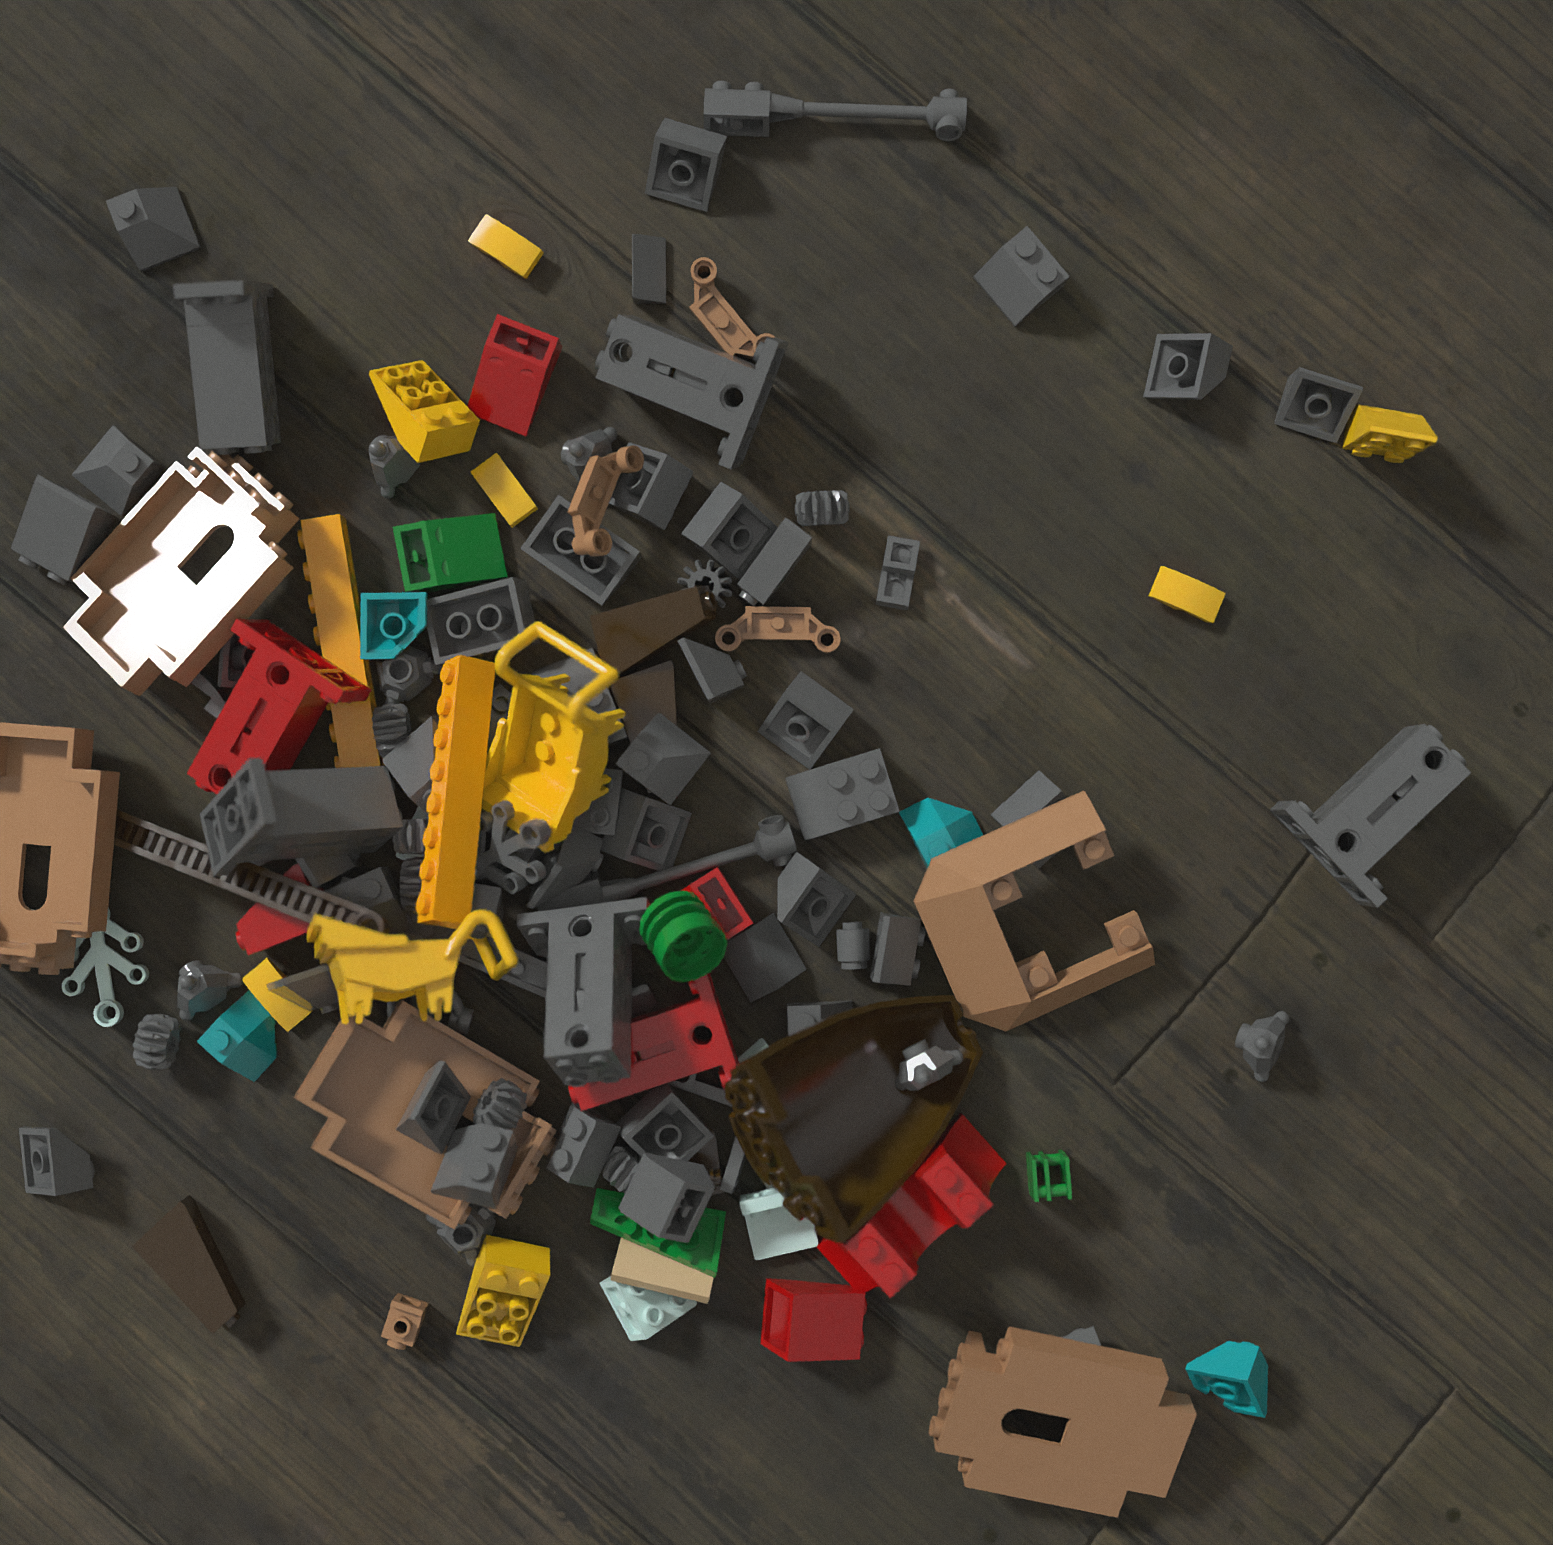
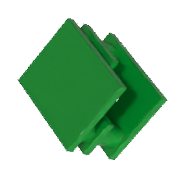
(1046, 1190)

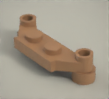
(718, 316)
(594, 496)
(778, 625)

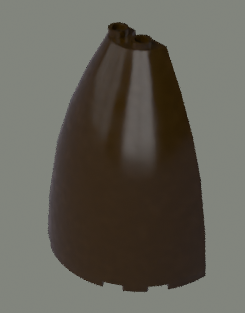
(826, 1113)

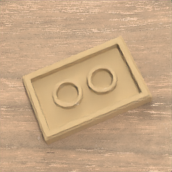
(658, 1273)

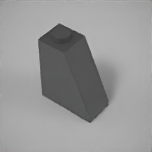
(774, 563)

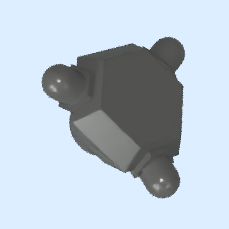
(578, 450)
(390, 464)
(406, 675)
(203, 988)
(1262, 1043)
(925, 1065)
(469, 1236)

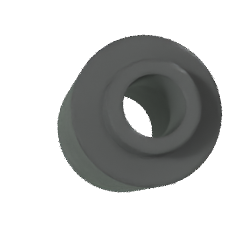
(853, 946)

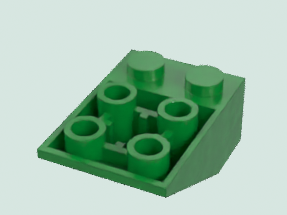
(449, 552)

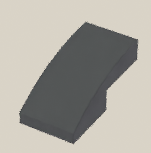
(897, 572)
(210, 687)

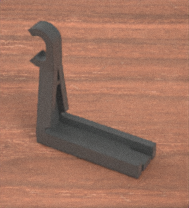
(717, 1093)

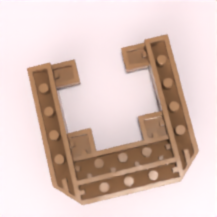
(977, 878)

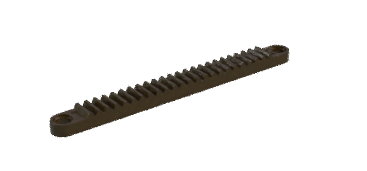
(244, 879)

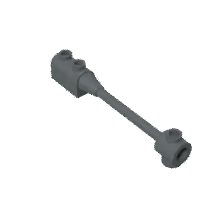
(753, 109)
(771, 842)

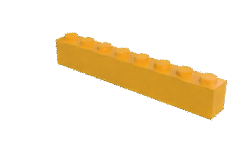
(338, 633)
(456, 792)

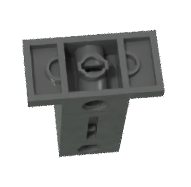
(231, 365)
(692, 378)
(1376, 808)
(299, 814)
(587, 986)

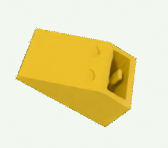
(424, 411)
(1387, 433)
(504, 1290)

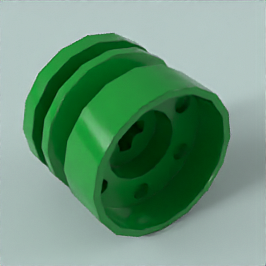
(682, 936)

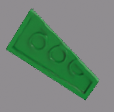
(700, 1253)

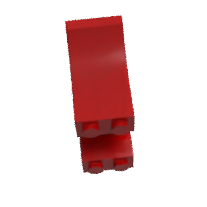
(942, 1192)

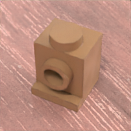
(409, 1311)

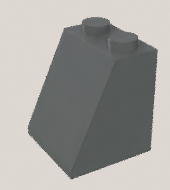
(59, 530)

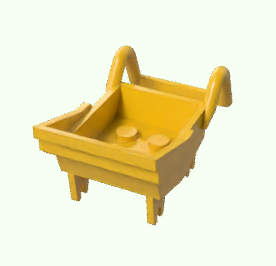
(551, 745)
(392, 968)

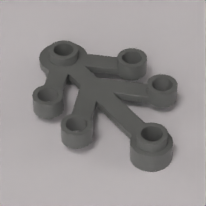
(532, 834)

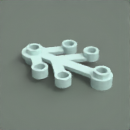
(100, 957)

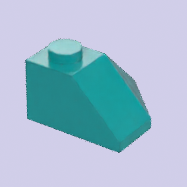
(390, 623)
(938, 827)
(243, 1038)
(1234, 1374)

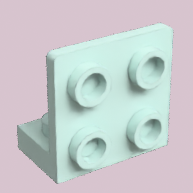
(773, 1227)
(643, 1310)

